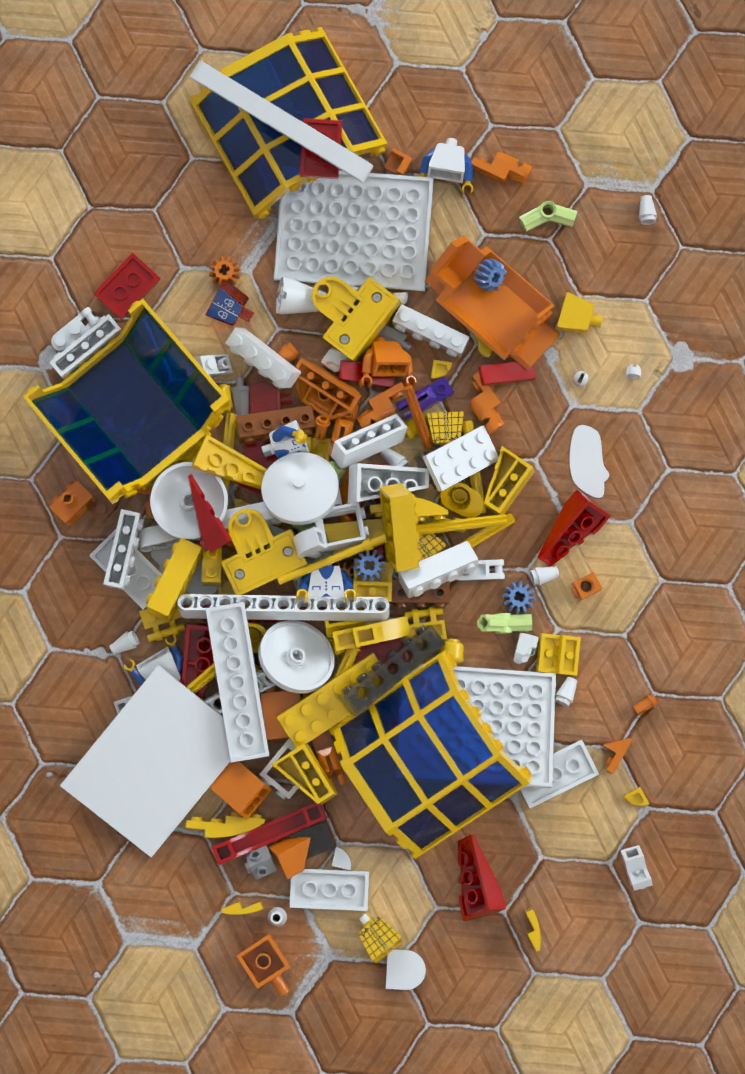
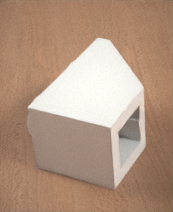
(215, 364)

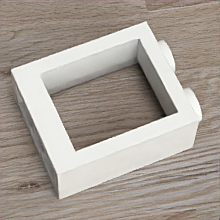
(342, 510)
(283, 793)

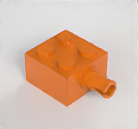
(72, 503)
(265, 963)

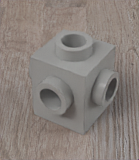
(260, 862)

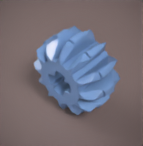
(490, 275)
(368, 571)
(517, 603)

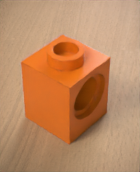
(594, 584)

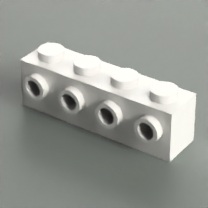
(430, 330)
(84, 347)
(263, 358)
(368, 441)
(123, 548)
(439, 569)

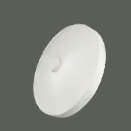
(300, 488)
(173, 503)
(296, 656)

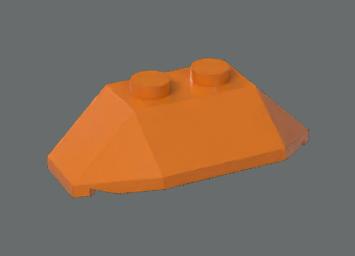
(325, 391)

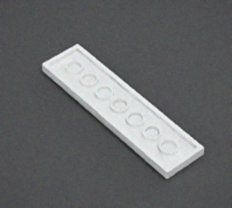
(237, 682)

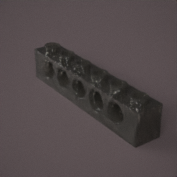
(431, 643)

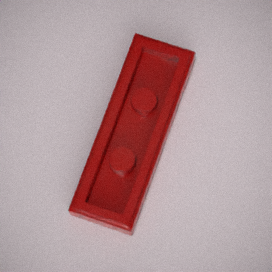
(352, 372)
(505, 373)

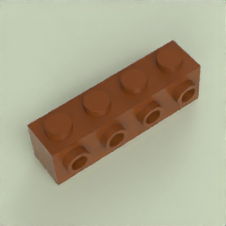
(259, 425)
(438, 596)

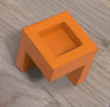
(398, 162)

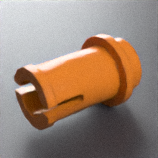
(322, 424)
(645, 704)

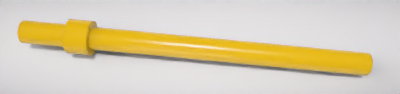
(367, 545)

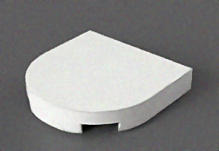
(404, 970)

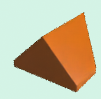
(290, 855)

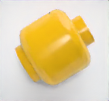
(455, 648)

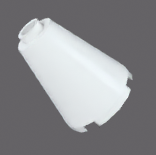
(294, 297)

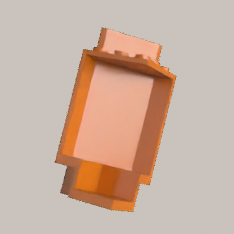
(505, 319)

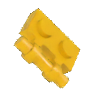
(150, 621)
(439, 625)

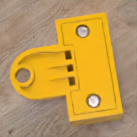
(355, 314)
(259, 555)

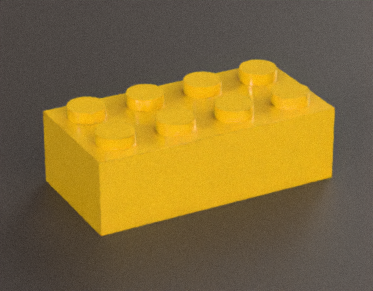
(400, 527)
(175, 579)

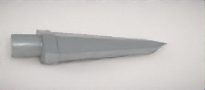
(393, 335)
(241, 397)

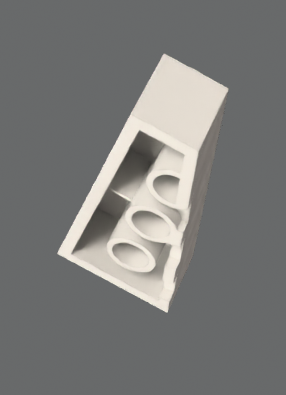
(367, 478)

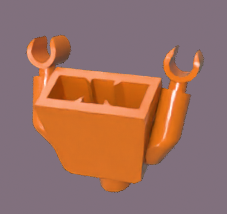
(387, 359)

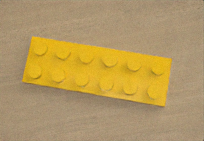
(323, 707)

